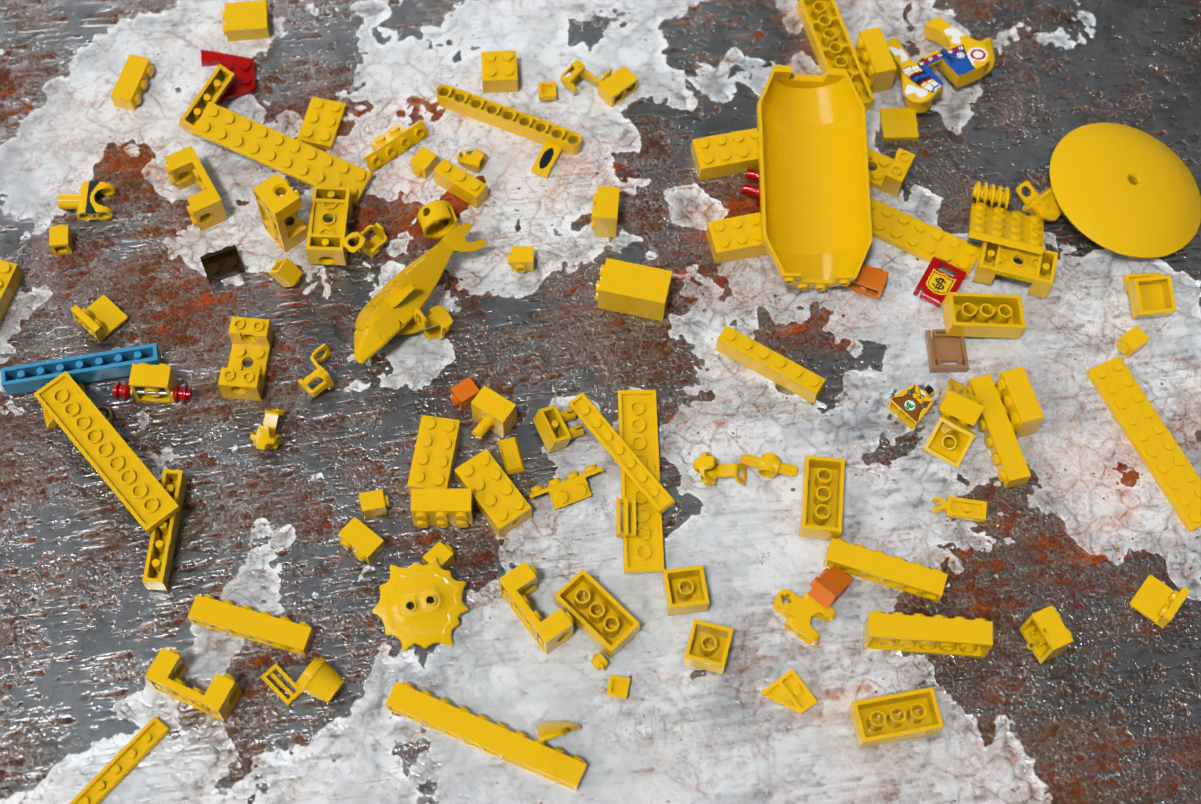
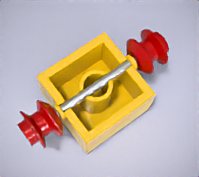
(152, 384)

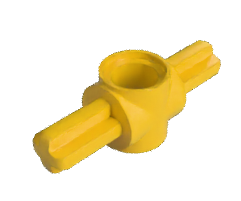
(769, 465)

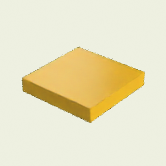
(898, 124)

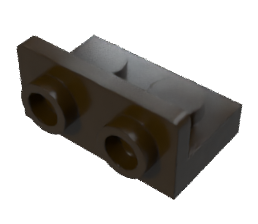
(222, 264)

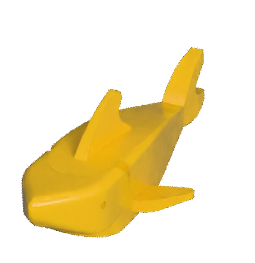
(394, 305)

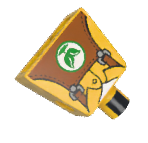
(912, 405)

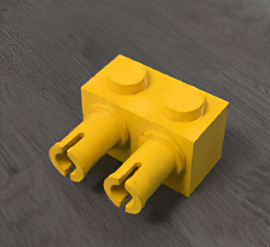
(553, 429)

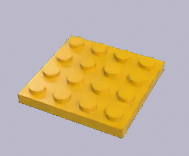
(1006, 228)

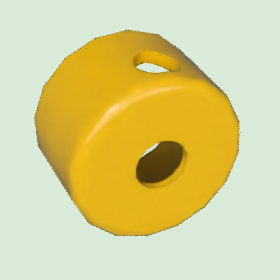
(432, 217)

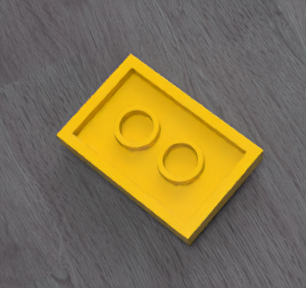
(322, 123)

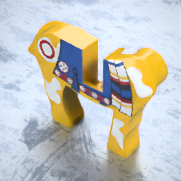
(960, 60)

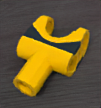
(88, 201)

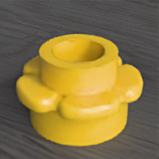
(599, 661)

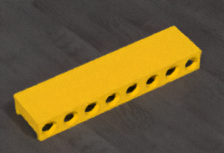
(828, 41)

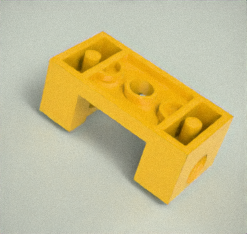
(185, 170)
(889, 172)
(280, 211)
(324, 238)
(1035, 268)
(250, 342)
(515, 589)
(166, 677)

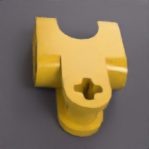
(799, 613)

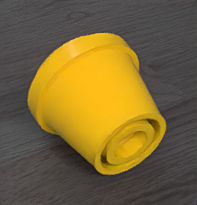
(319, 680)

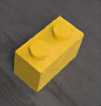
(617, 86)
(361, 540)

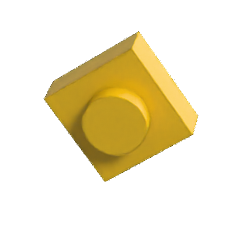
(547, 91)
(618, 687)

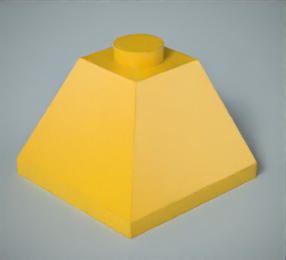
(950, 440)

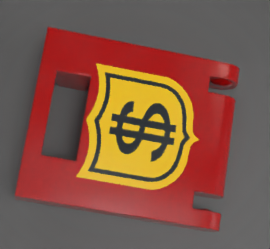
(937, 283)

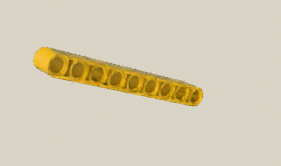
(466, 103)

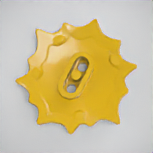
(425, 622)

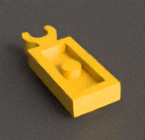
(961, 508)

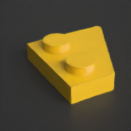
(790, 693)

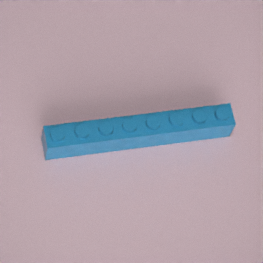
(81, 368)

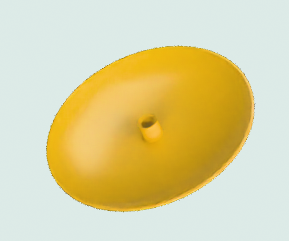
(1125, 190)

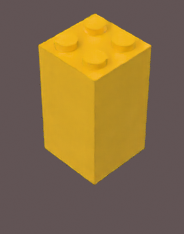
(633, 289)

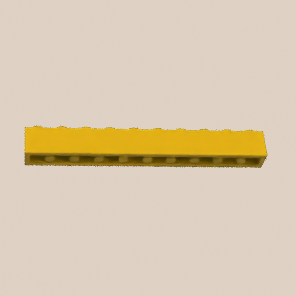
(486, 736)

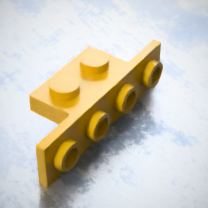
(393, 143)
(569, 489)

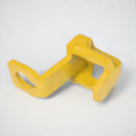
(577, 71)
(368, 247)
(435, 324)
(320, 372)
(266, 435)
(710, 470)

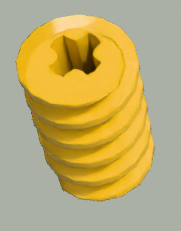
(991, 194)

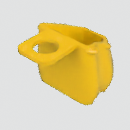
(1040, 204)

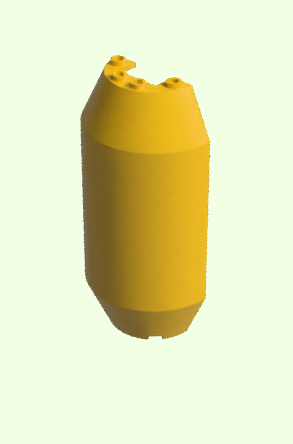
(813, 177)

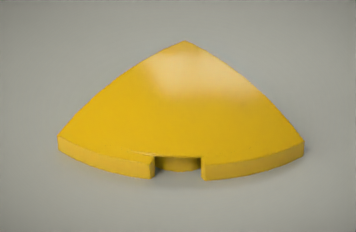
(555, 728)

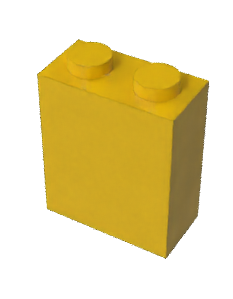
(246, 20)

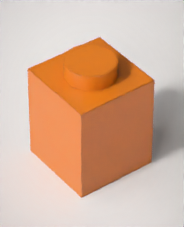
(463, 393)

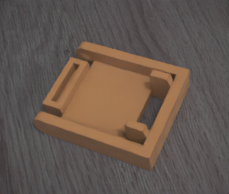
(945, 350)

